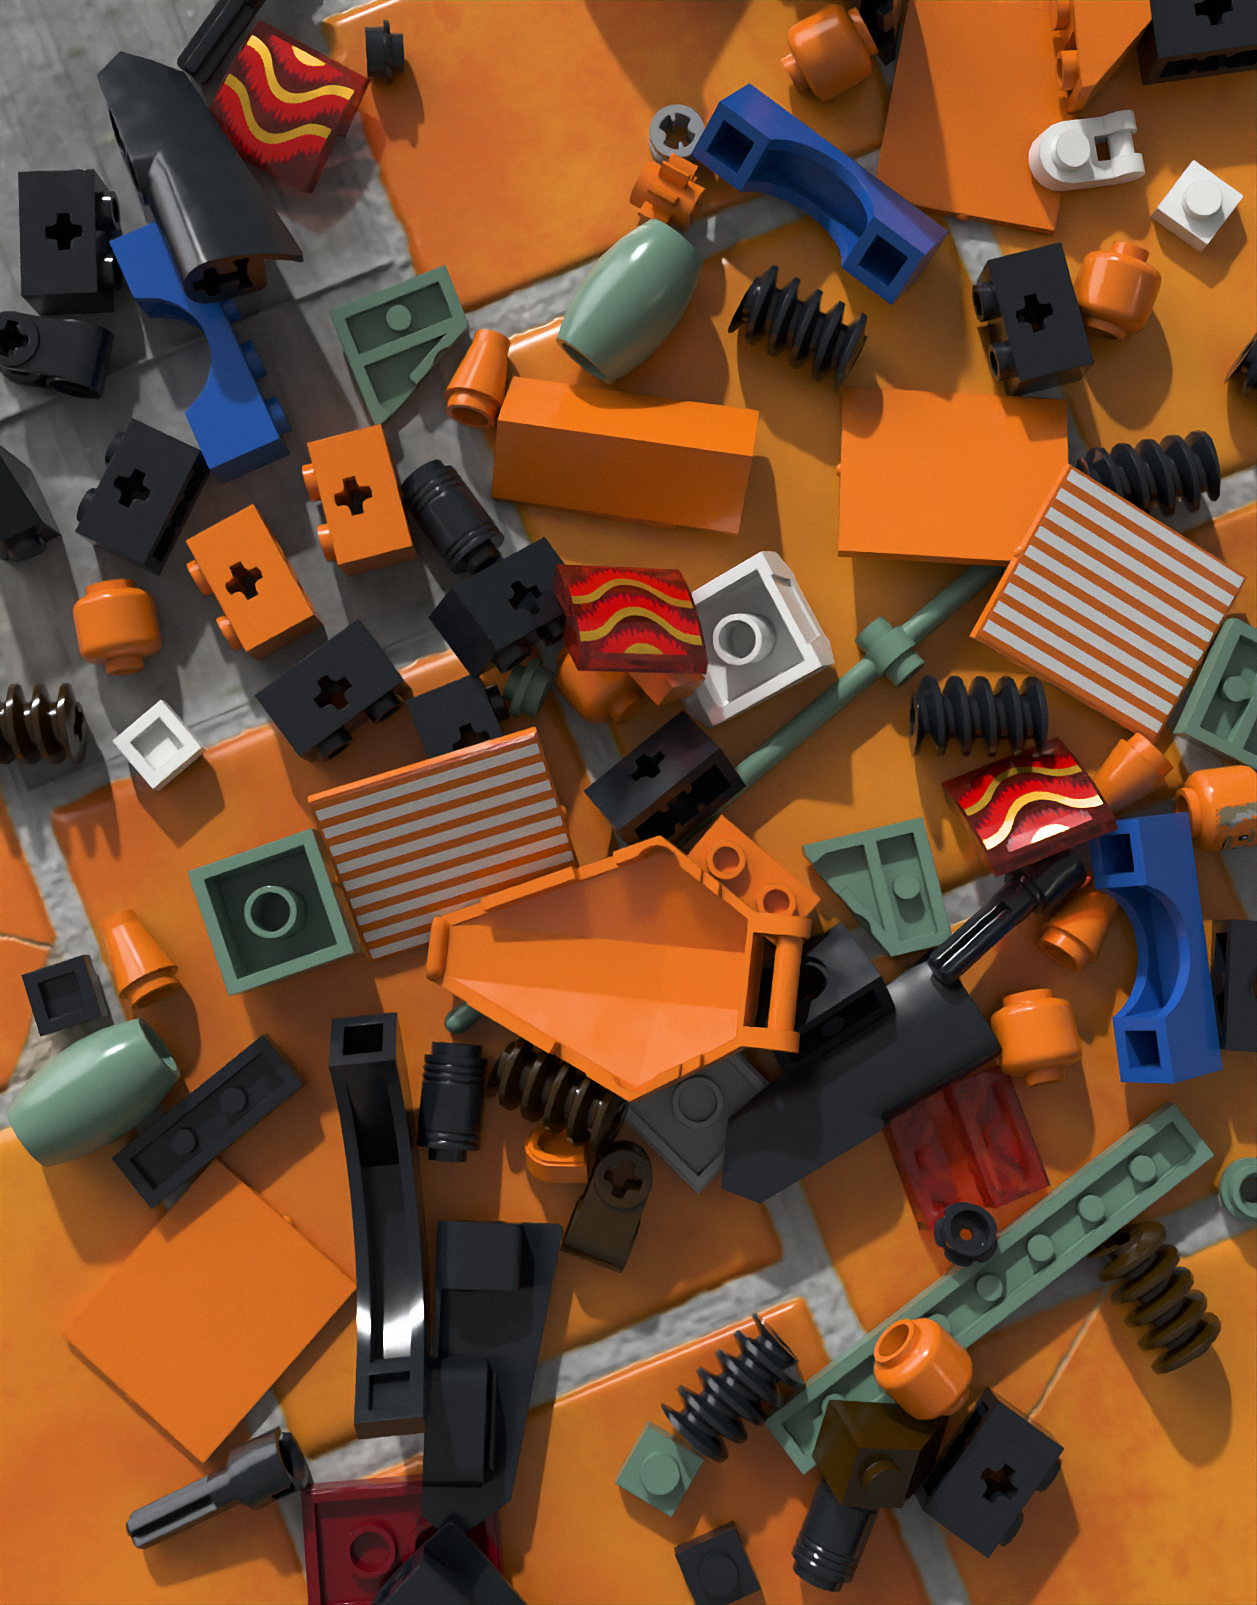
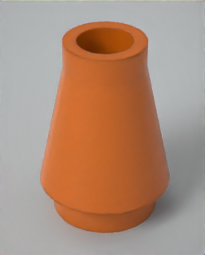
(480, 381)
(1131, 773)
(1079, 928)
(138, 962)

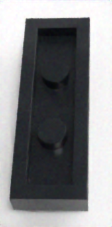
(209, 1120)

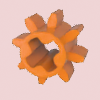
(668, 193)

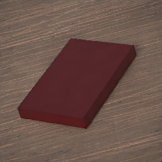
(365, 1531)

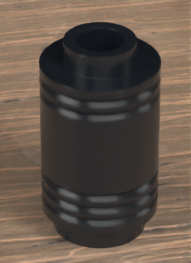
(452, 518)
(452, 1101)
(831, 1540)

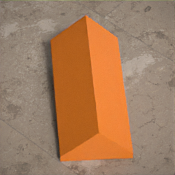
(623, 456)

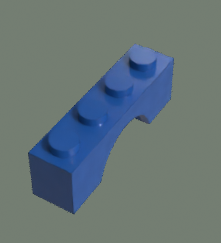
(772, 152)
(231, 415)
(1170, 1018)

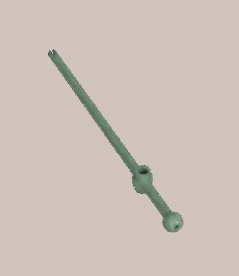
(887, 654)

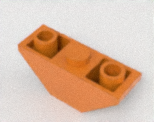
(1094, 43)

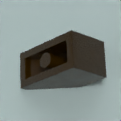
(875, 1452)

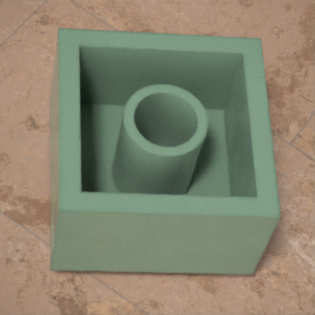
(275, 912)

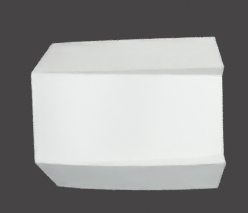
(755, 638)

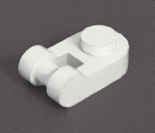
(1067, 155)

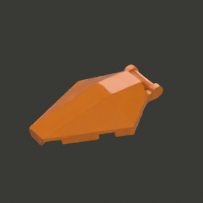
(625, 967)

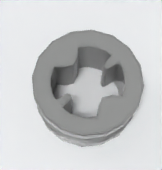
(669, 118)

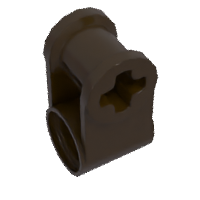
(610, 1215)

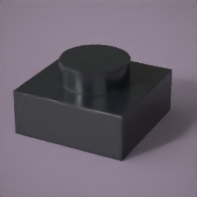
(64, 995)
(717, 1567)

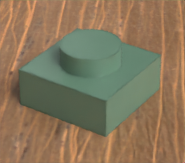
(659, 1468)

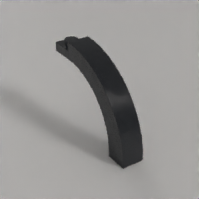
(388, 1225)

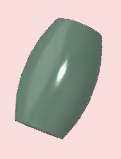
(630, 301)
(93, 1092)

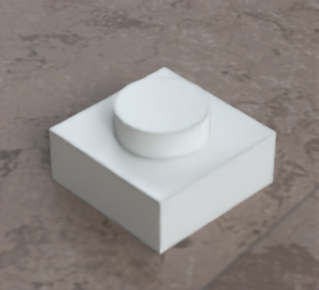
(1197, 206)
(159, 745)

